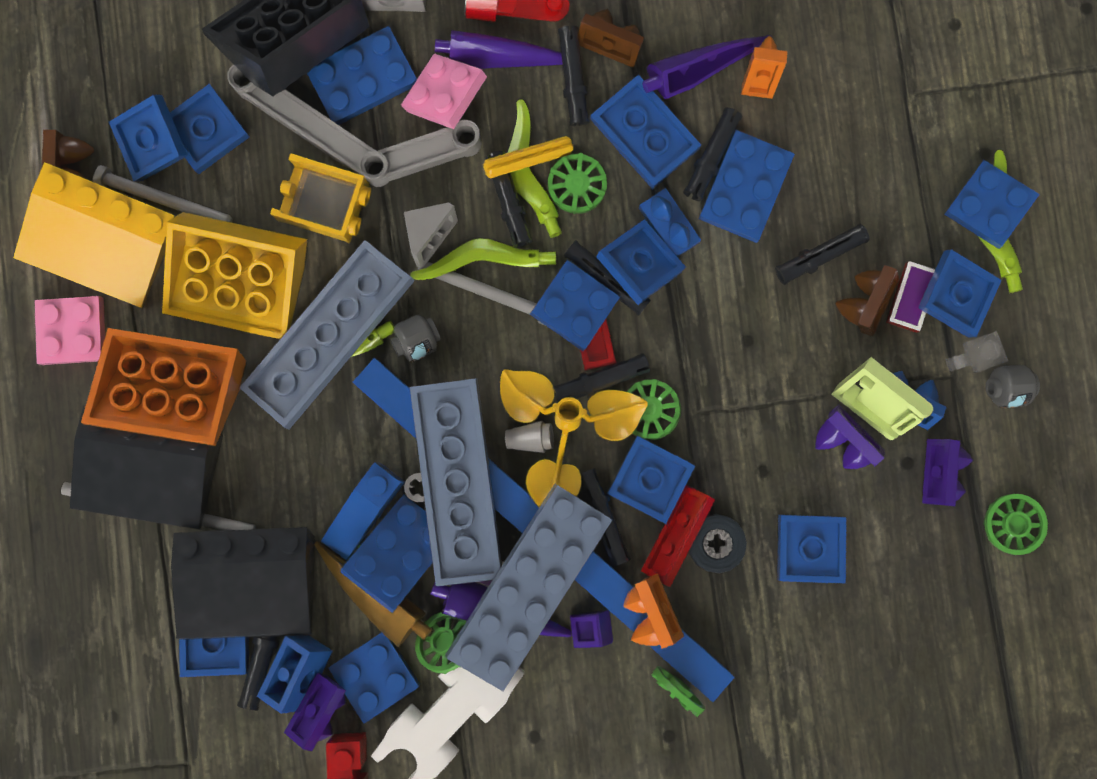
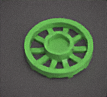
(577, 183)
(655, 408)
(1016, 524)
(440, 643)
(679, 690)

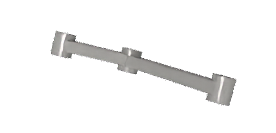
(349, 150)

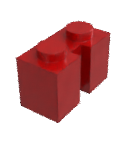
(346, 756)

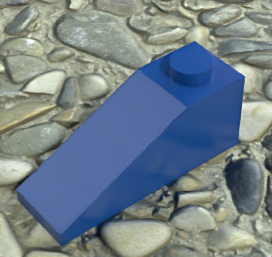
(362, 509)

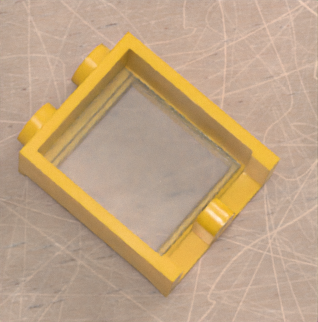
(323, 199)

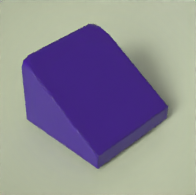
(591, 629)

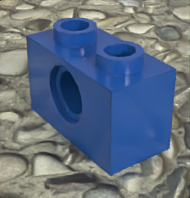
(293, 672)

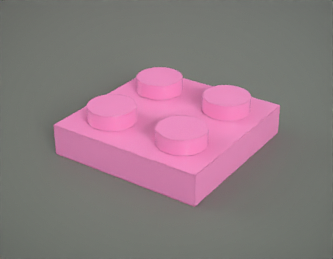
(444, 91)
(69, 330)

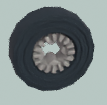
(728, 555)

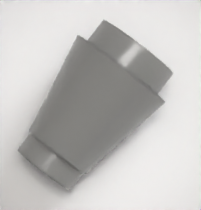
(531, 437)

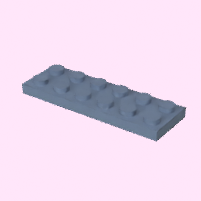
(326, 334)
(456, 482)
(528, 587)

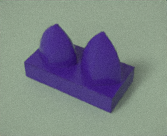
(843, 427)
(942, 464)
(314, 712)

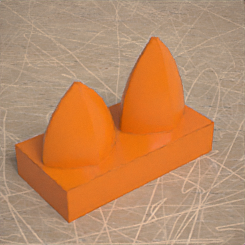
(764, 70)
(661, 625)

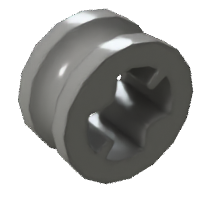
(408, 485)

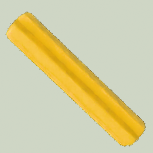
(528, 157)

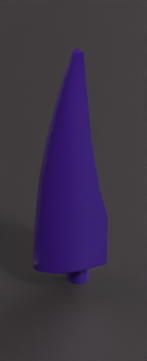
(495, 52)
(693, 67)
(463, 598)

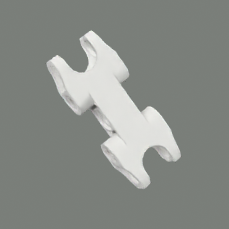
(429, 733)

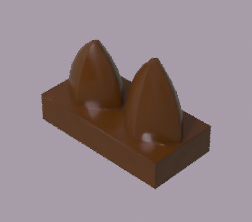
(609, 40)
(63, 150)
(869, 312)

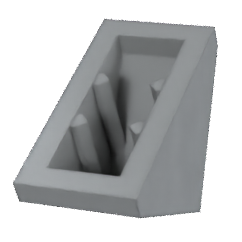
(428, 229)

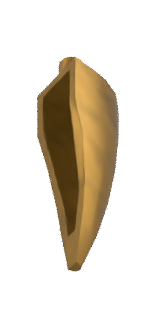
(394, 625)

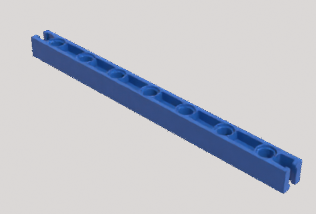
(518, 508)

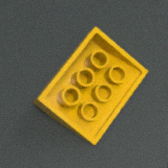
(92, 235)
(232, 274)

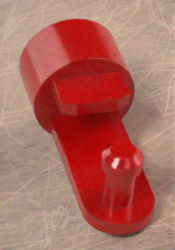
(527, 9)

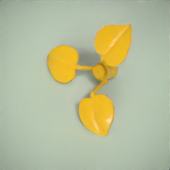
(529, 393)

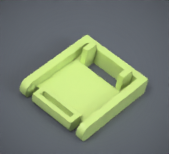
(883, 401)

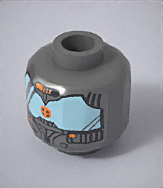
(415, 338)
(1012, 386)

